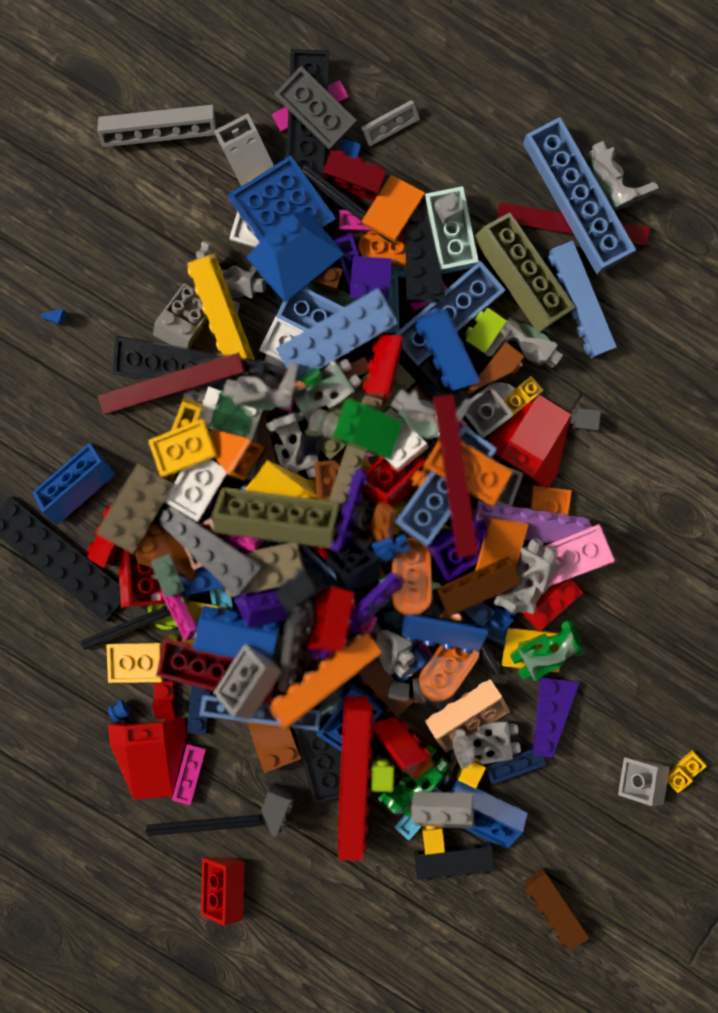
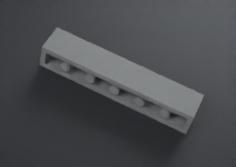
(156, 125)

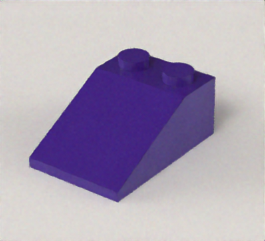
(444, 552)

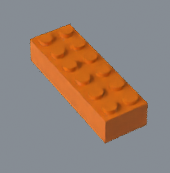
(324, 682)

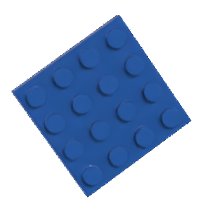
(277, 196)

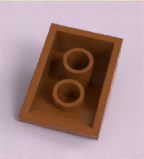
(504, 362)
(159, 543)
(274, 745)

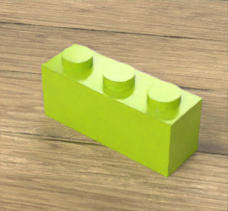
(382, 772)

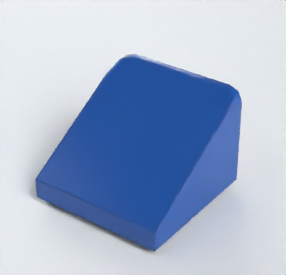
(350, 148)
(57, 317)

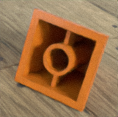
(235, 453)

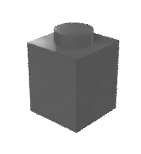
(585, 419)

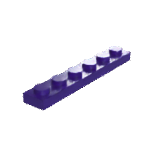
(367, 608)

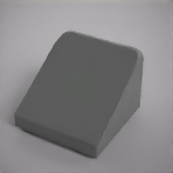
(399, 691)

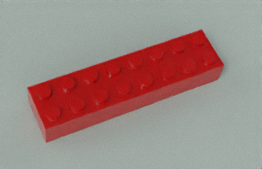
(354, 777)

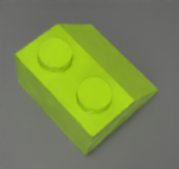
(485, 331)

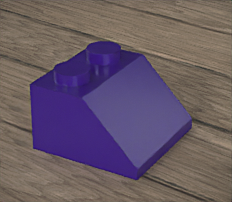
(370, 274)
(261, 609)

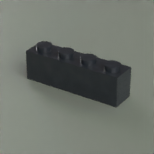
(456, 860)

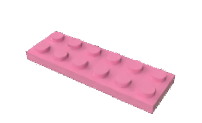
(578, 554)

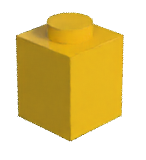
(472, 774)
(433, 840)

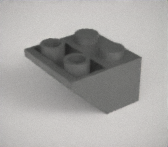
(275, 806)

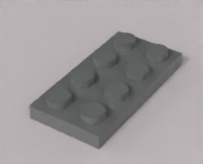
(315, 108)
(293, 650)

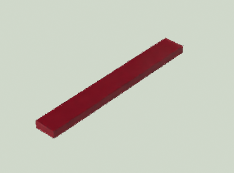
(556, 222)
(171, 383)
(455, 476)

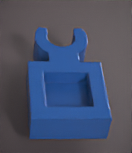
(387, 549)
(501, 620)

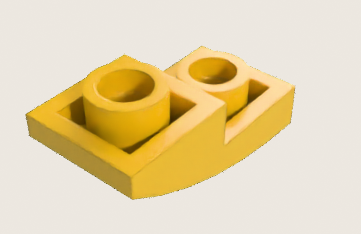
(522, 395)
(685, 770)

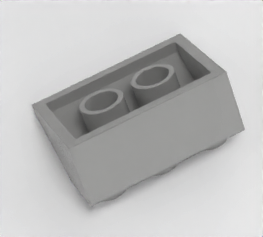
(247, 682)
(443, 810)

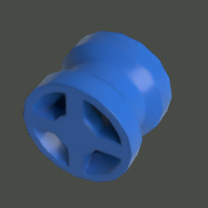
(119, 711)

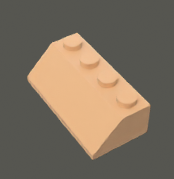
(467, 713)

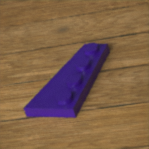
(349, 511)
(552, 711)

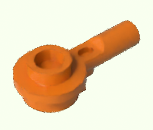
(420, 476)

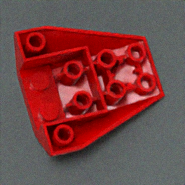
(533, 440)
(149, 755)

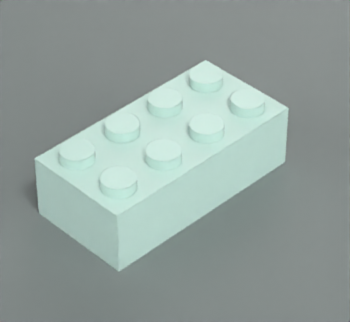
(453, 239)

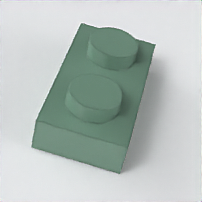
(167, 575)

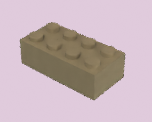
(134, 508)
(278, 565)

